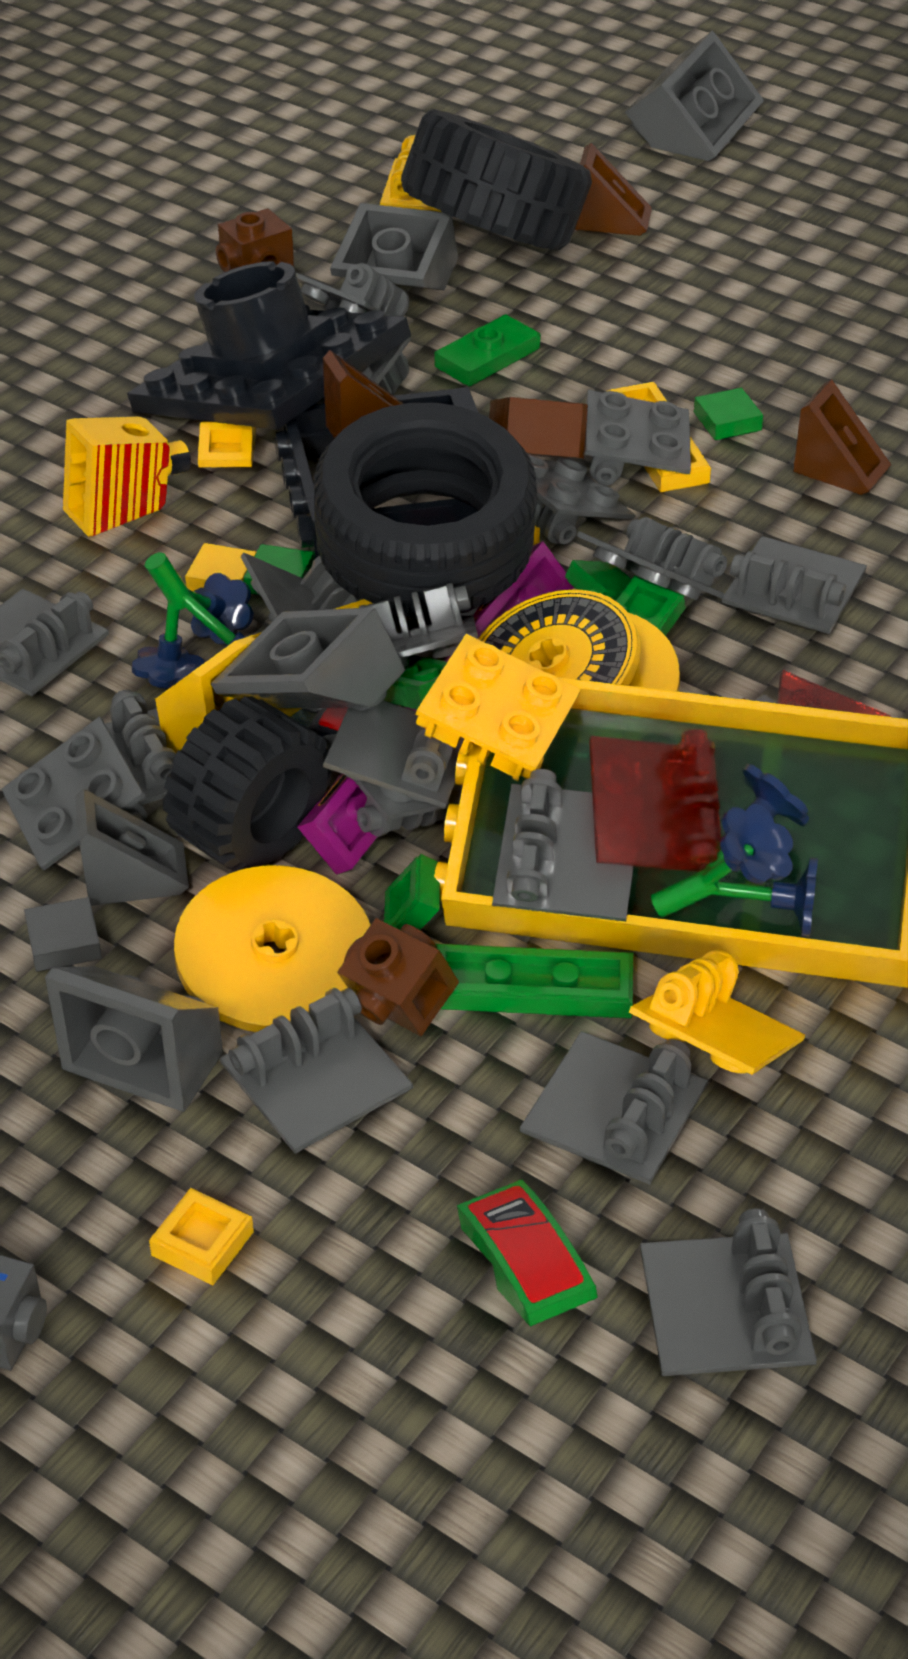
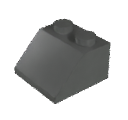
(401, 245)
(316, 661)
(133, 1034)

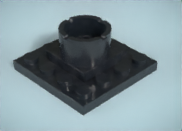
(262, 351)

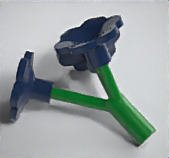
(217, 613)
(757, 850)

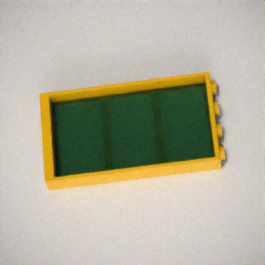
(836, 762)

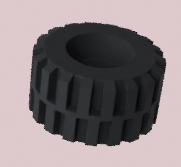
(246, 783)

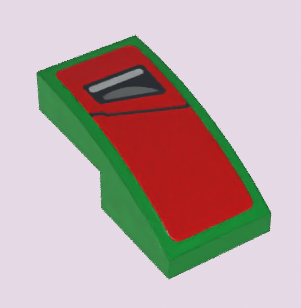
(528, 1252)

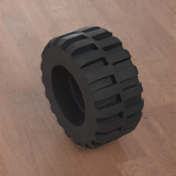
(495, 180)

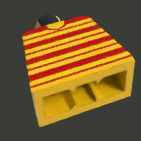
(117, 470)

